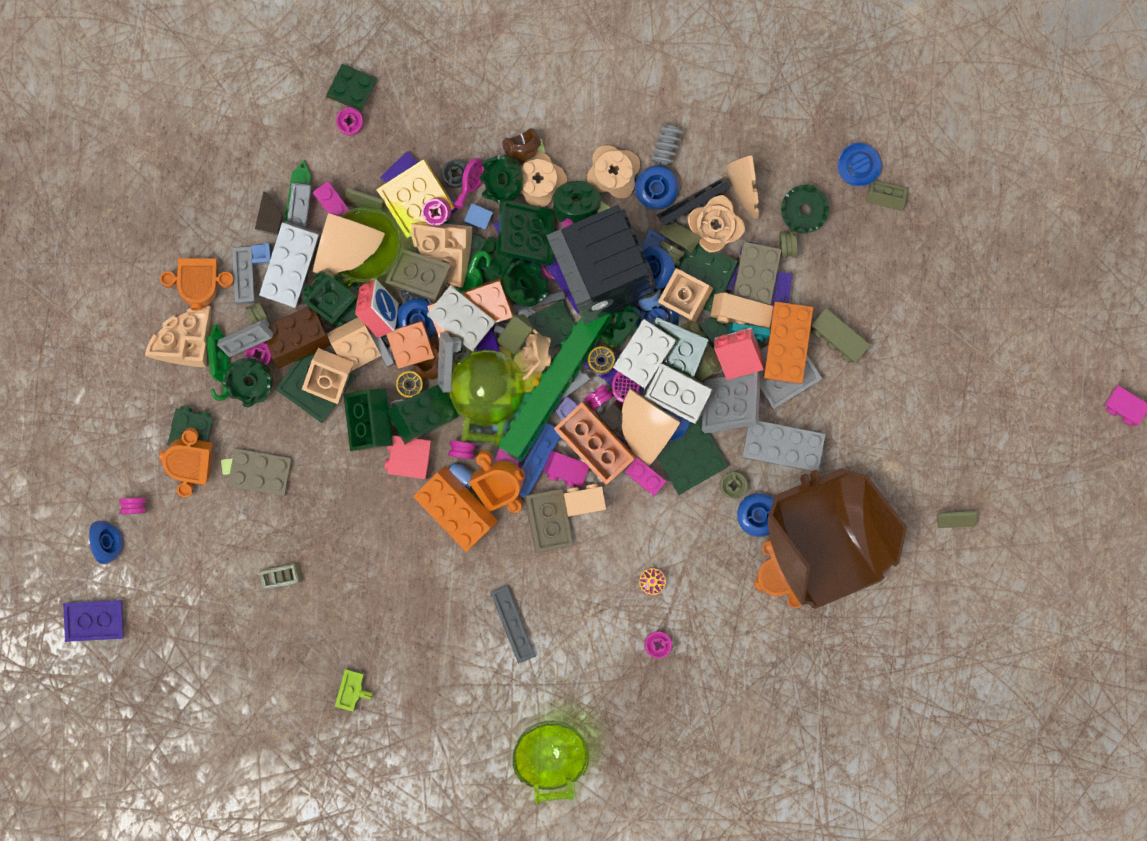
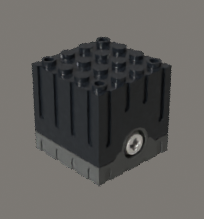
(602, 263)

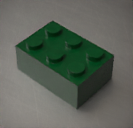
(422, 413)
(368, 419)

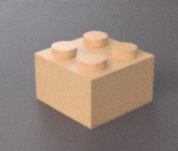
(685, 295)
(354, 343)
(327, 376)
(584, 501)

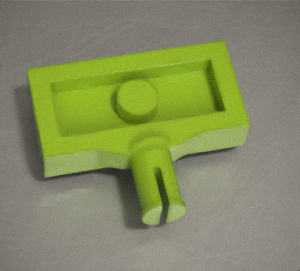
(351, 690)

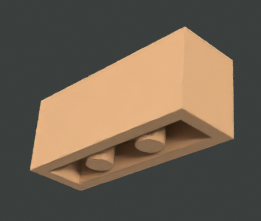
(741, 311)

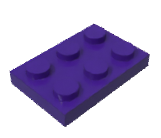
(93, 620)

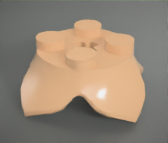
(554, 176)
(617, 185)
(718, 209)
(534, 355)

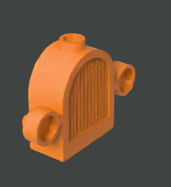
(197, 281)
(188, 461)
(498, 483)
(771, 578)

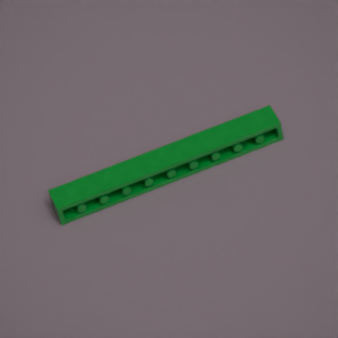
(552, 386)

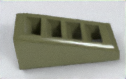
(296, 570)

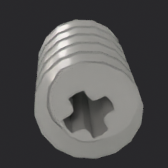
(666, 145)

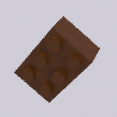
(296, 336)

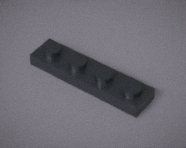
(688, 204)

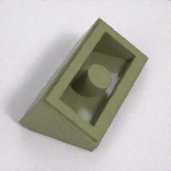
(887, 195)
(359, 199)
(680, 236)
(515, 333)
(956, 519)

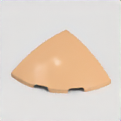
(742, 178)
(446, 244)
(345, 245)
(183, 339)
(646, 426)

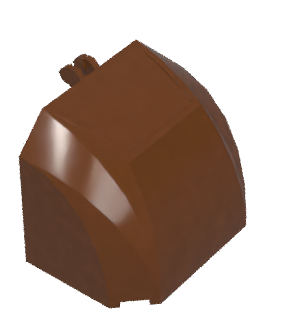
(834, 536)

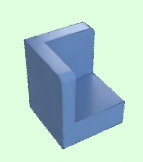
(478, 216)
(261, 254)

